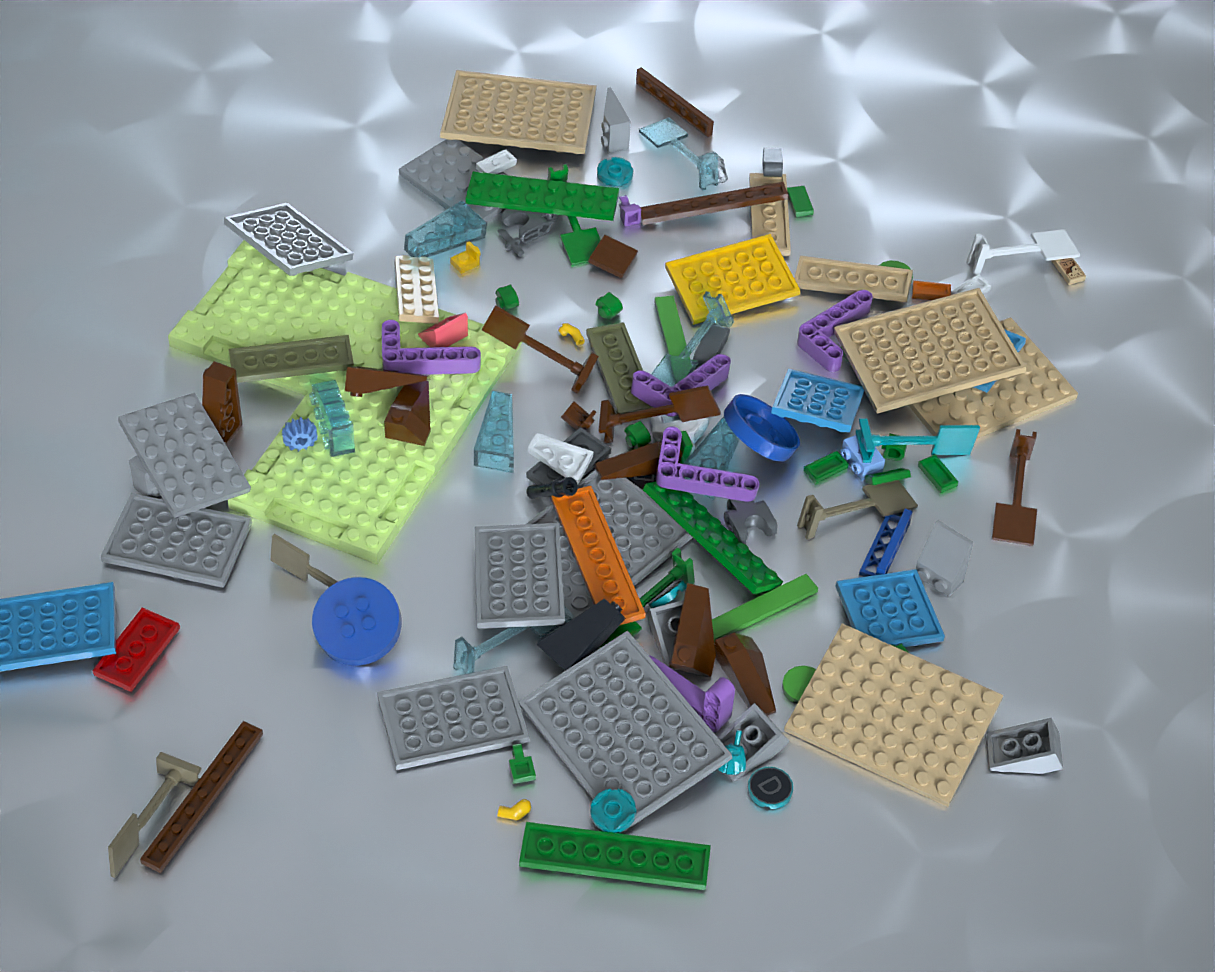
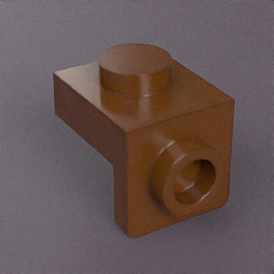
(578, 417)

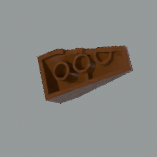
(367, 380)
(410, 415)
(632, 463)
(694, 637)

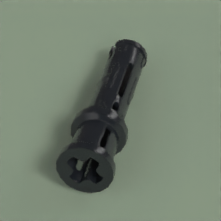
(537, 490)

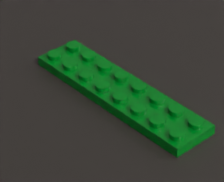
(542, 196)
(715, 538)
(615, 855)

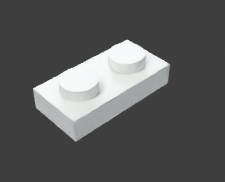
(497, 163)

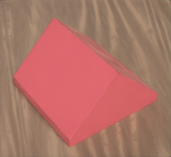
(446, 331)

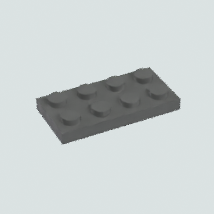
(544, 474)

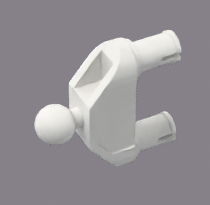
(694, 428)

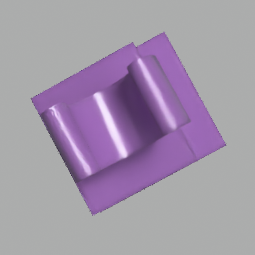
(629, 213)

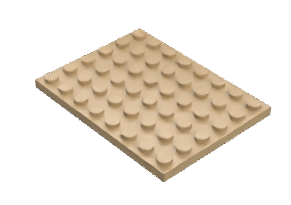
(519, 112)
(929, 350)
(1007, 400)
(894, 714)

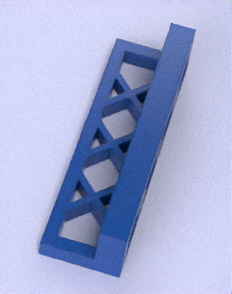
(890, 549)

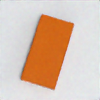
(930, 290)

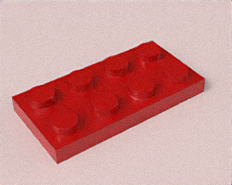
(137, 649)

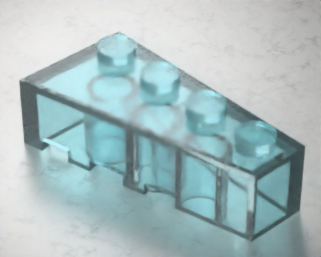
(446, 232)
(333, 418)
(495, 438)
(715, 449)

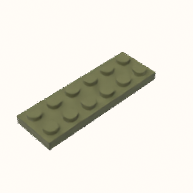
(291, 358)
(617, 365)

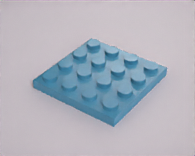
(818, 400)
(891, 608)

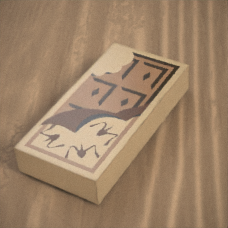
(1069, 270)

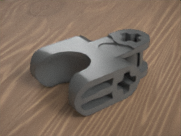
(534, 223)
(749, 514)

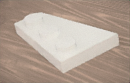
(561, 456)

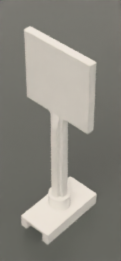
(1051, 244)

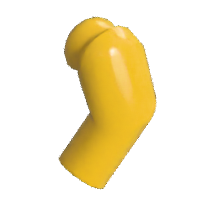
(573, 331)
(516, 812)

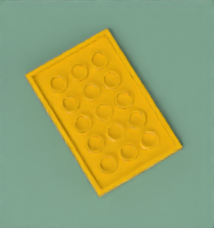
(743, 272)

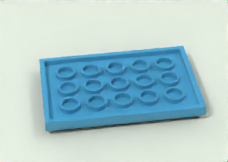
(57, 626)

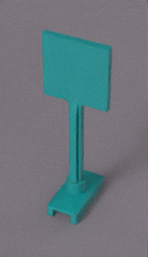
(948, 441)

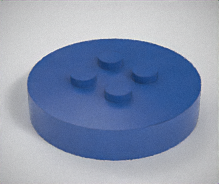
(761, 430)
(356, 621)

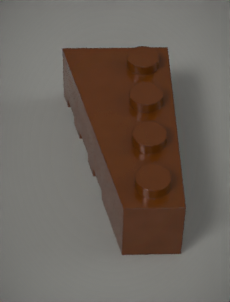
(222, 399)

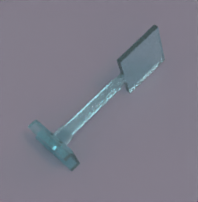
(668, 132)
(675, 368)
(466, 655)

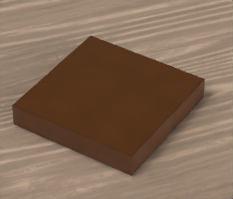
(613, 256)

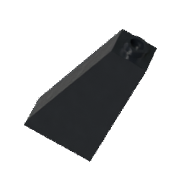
(582, 634)

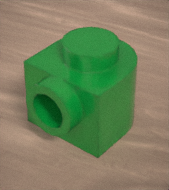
(506, 298)
(608, 306)
(637, 435)
(894, 452)

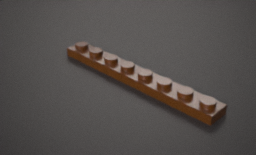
(713, 203)
(201, 797)

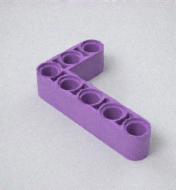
(815, 333)
(425, 360)
(656, 392)
(699, 475)
(713, 705)

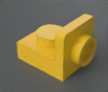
(467, 259)

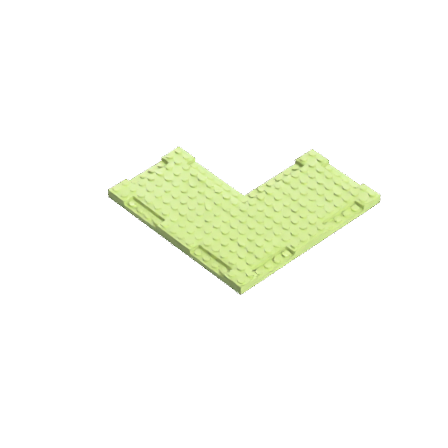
(355, 497)

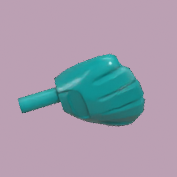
(738, 761)

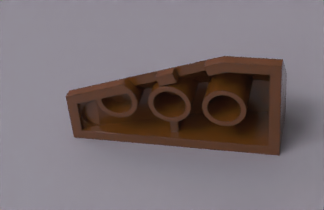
(746, 670)

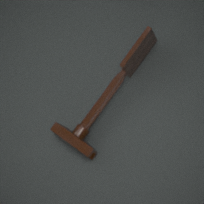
(513, 331)
(688, 403)
(1015, 522)

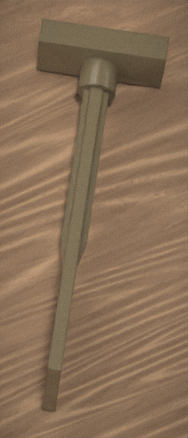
(886, 497)
(296, 561)
(128, 837)

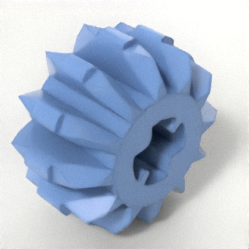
(299, 434)

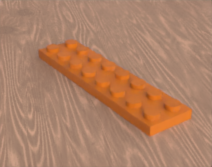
(597, 552)

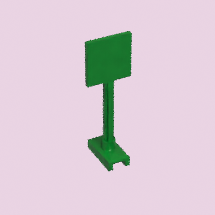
(579, 243)
(681, 570)

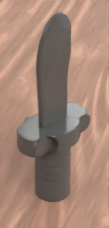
(512, 243)

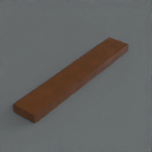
(674, 102)

